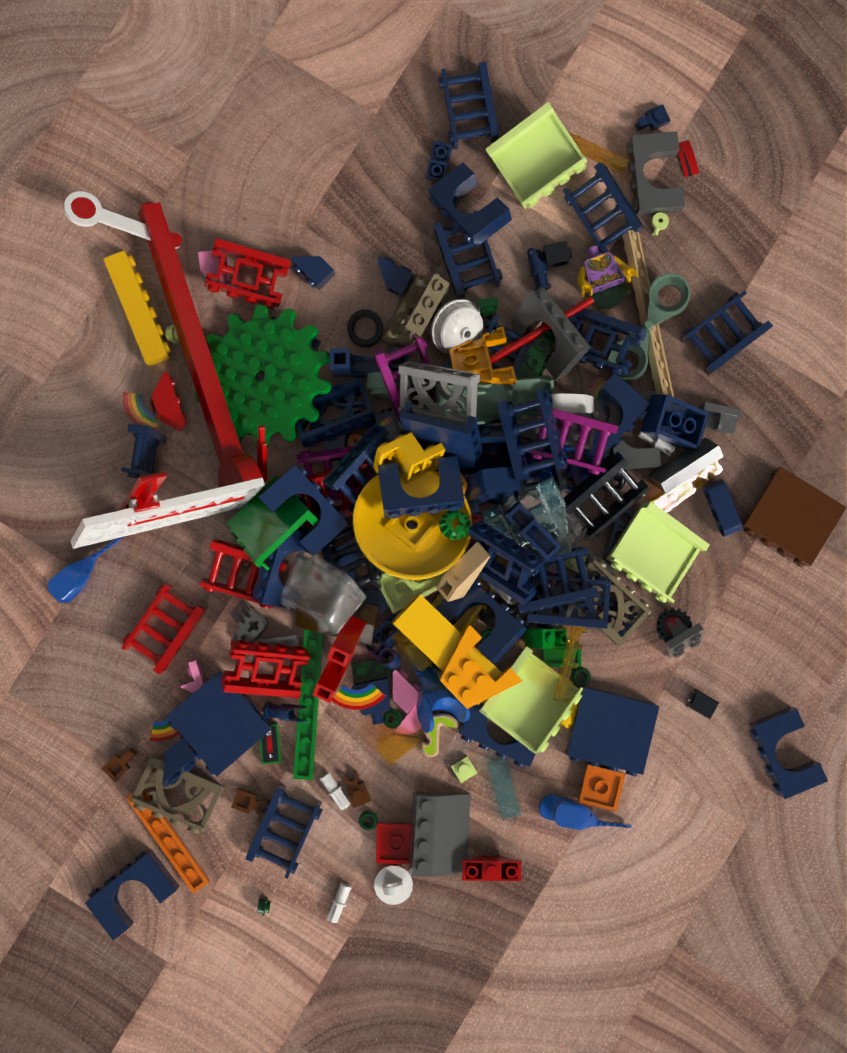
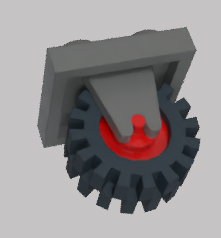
(678, 632)

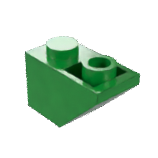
(546, 638)

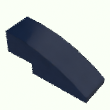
(532, 530)

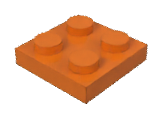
(601, 787)

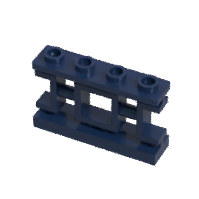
(607, 326)
(514, 553)

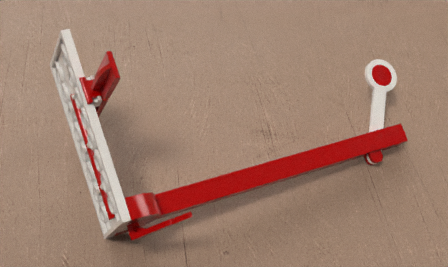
(238, 473)

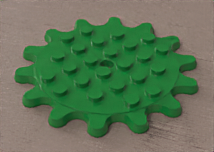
(289, 371)

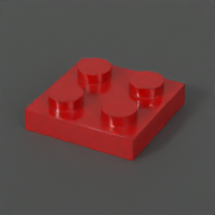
(393, 843)

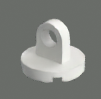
(393, 884)

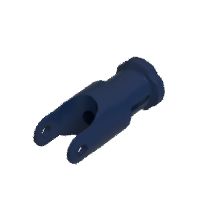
(538, 269)
(284, 711)

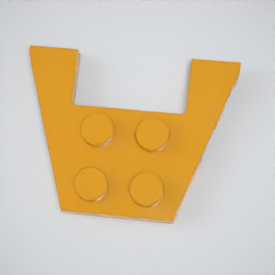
(475, 358)
(468, 679)

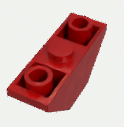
(167, 404)
(491, 869)

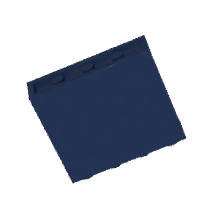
(455, 438)
(218, 724)
(612, 731)

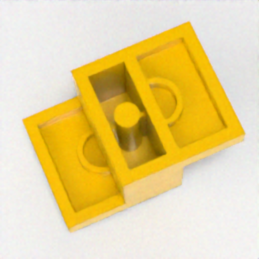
(409, 455)

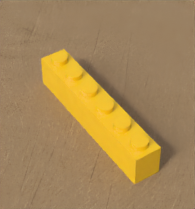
(137, 309)

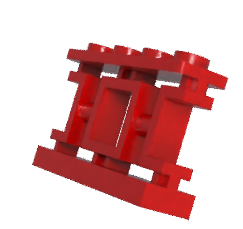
(250, 259)
(264, 683)

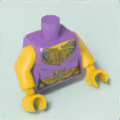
(602, 272)

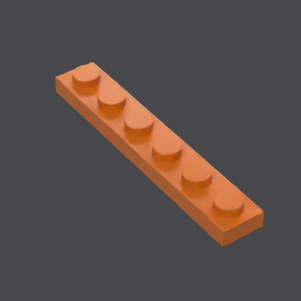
(172, 846)

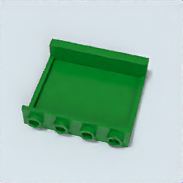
(264, 531)

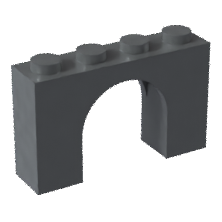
(647, 198)
(569, 342)
(637, 458)

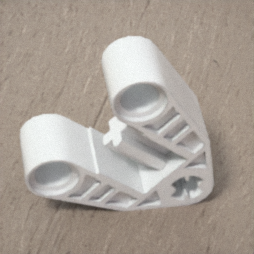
(573, 403)

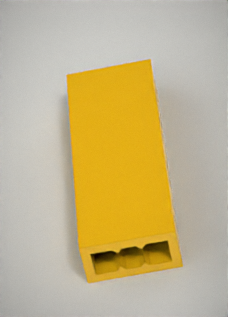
(436, 635)

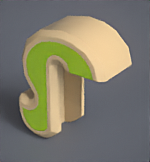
(441, 719)

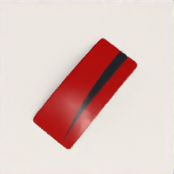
(687, 159)

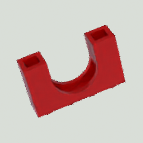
(339, 659)

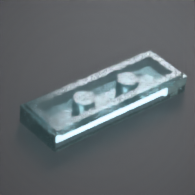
(504, 789)

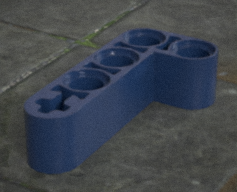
(386, 644)

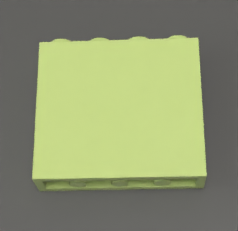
(537, 156)
(656, 551)
(529, 707)

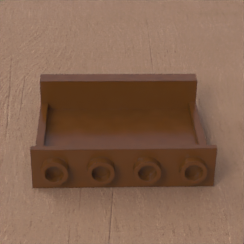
(793, 517)

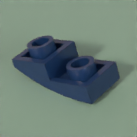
(439, 161)

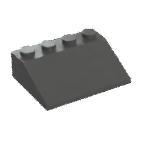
(438, 833)

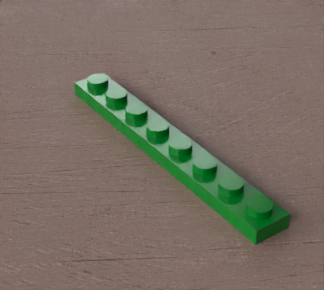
(307, 730)

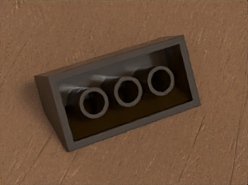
(365, 612)

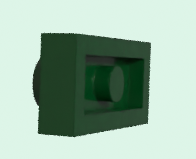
(487, 307)
(369, 671)

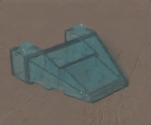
(549, 513)

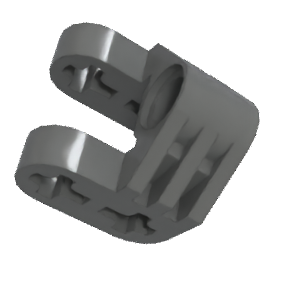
(245, 617)

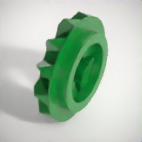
(446, 526)

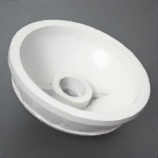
(453, 321)

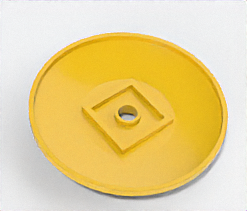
(401, 550)

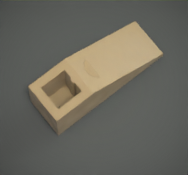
(462, 575)

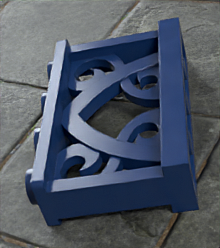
(346, 422)
(589, 620)

